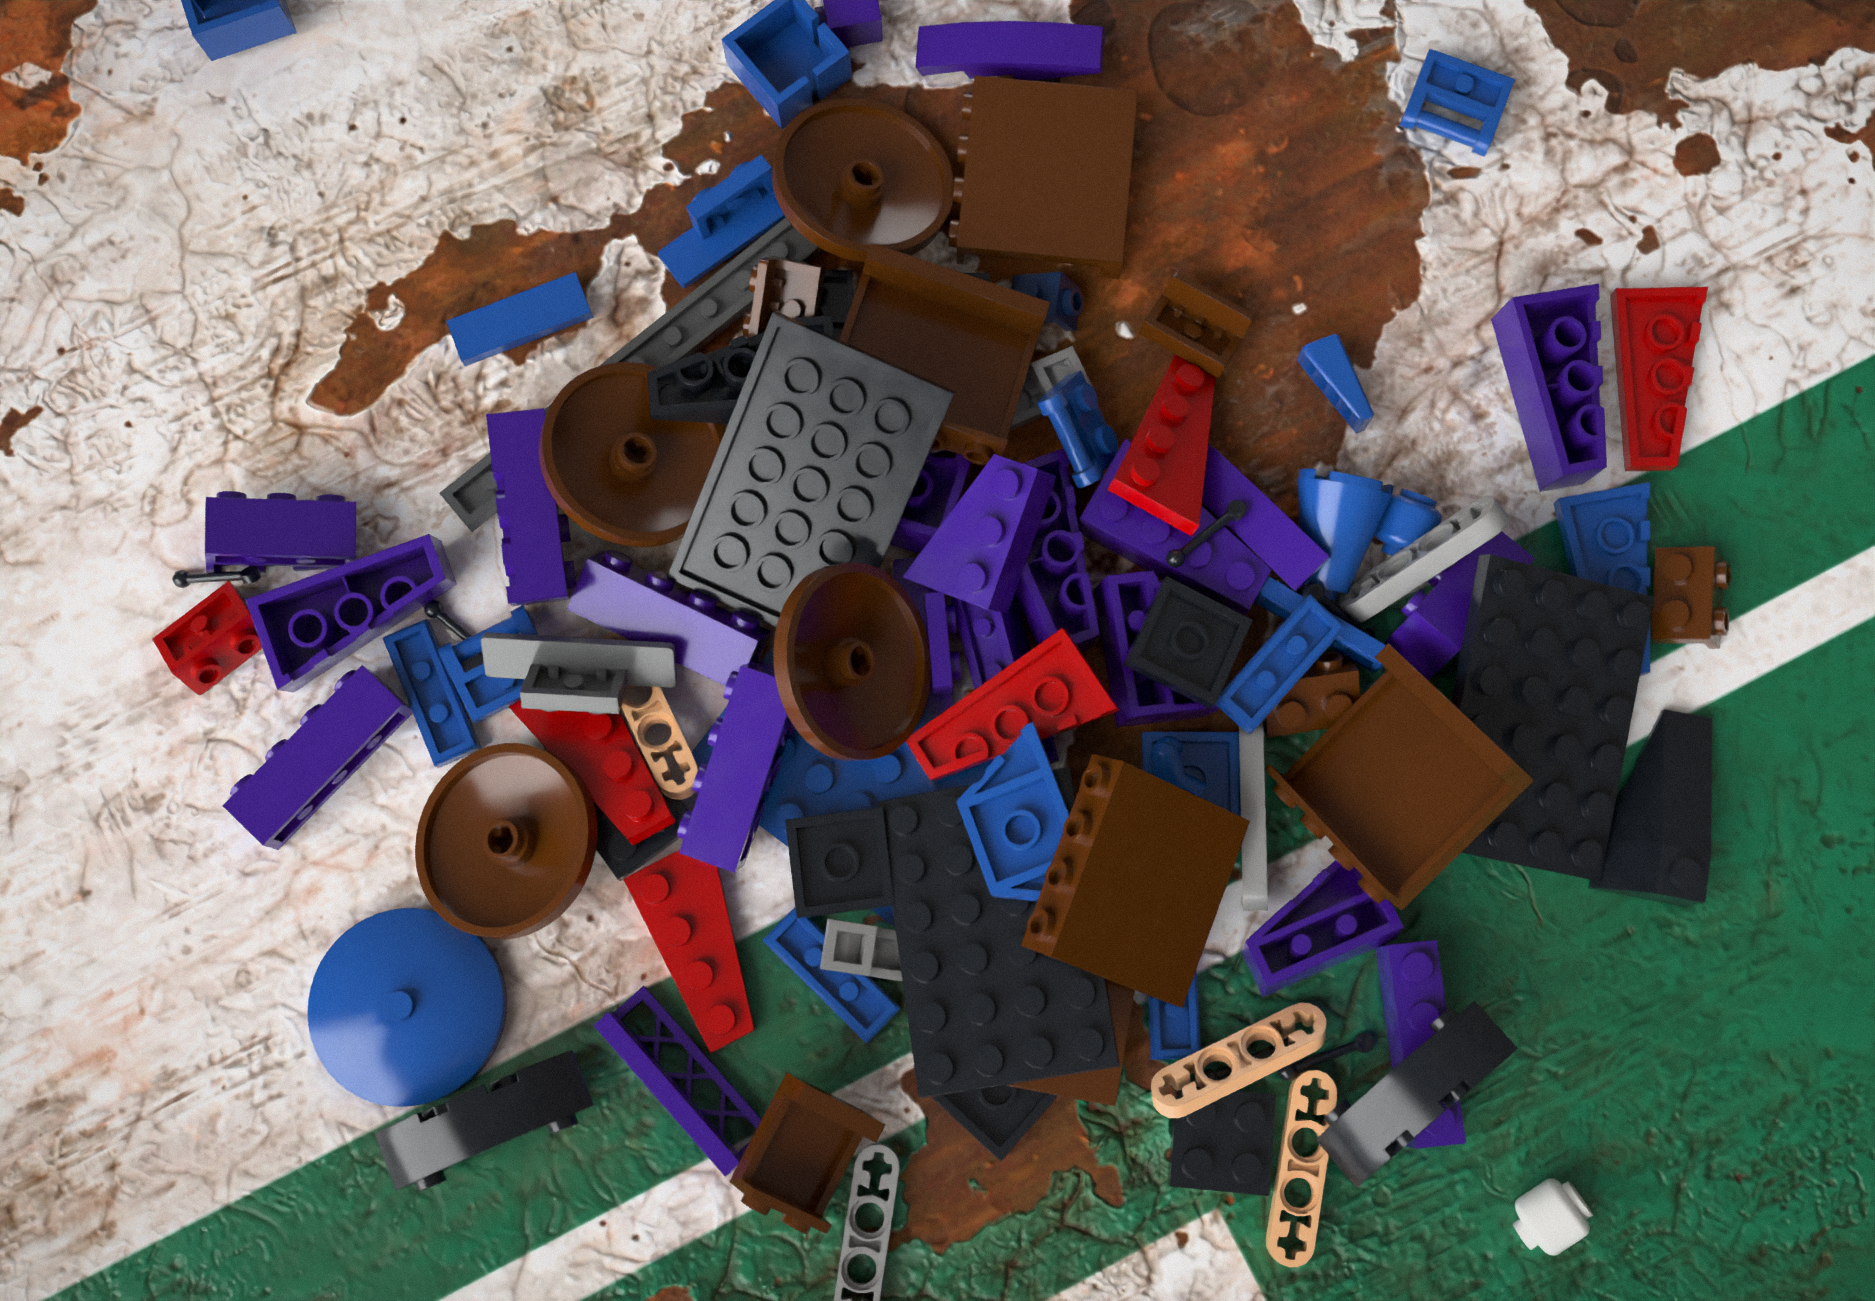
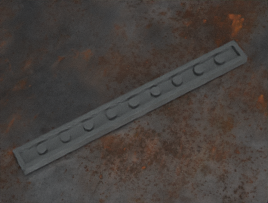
(669, 339)

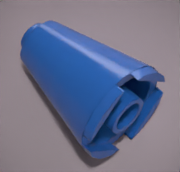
(1342, 520)

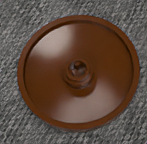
(860, 177)
(616, 466)
(852, 661)
(506, 841)

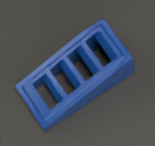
(1334, 375)

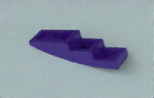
(1011, 47)
(1264, 526)

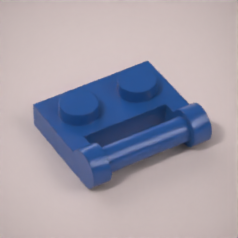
(1462, 89)
(1080, 427)
(484, 694)

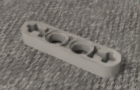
(1424, 558)
(1253, 809)
(862, 1242)

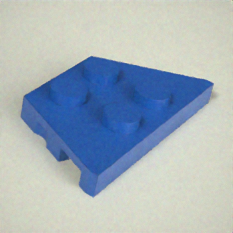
(1016, 818)

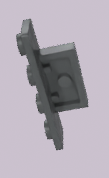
(577, 671)

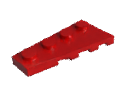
(693, 931)

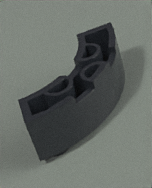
(1409, 1097)
(480, 1121)

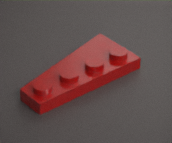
(1654, 359)
(1169, 449)
(1045, 686)
(608, 764)

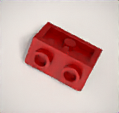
(210, 639)

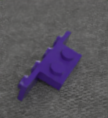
(938, 623)

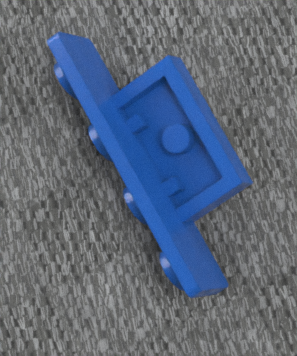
(724, 222)

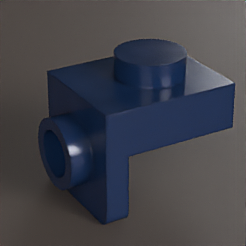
(1059, 290)

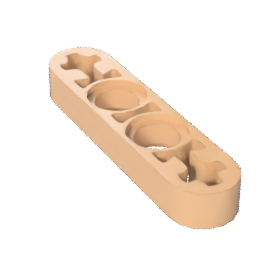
(640, 720)
(1234, 1052)
(1293, 1166)

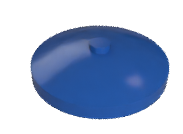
(406, 1008)

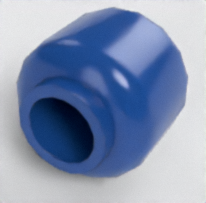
(1406, 520)

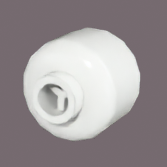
(1552, 1216)

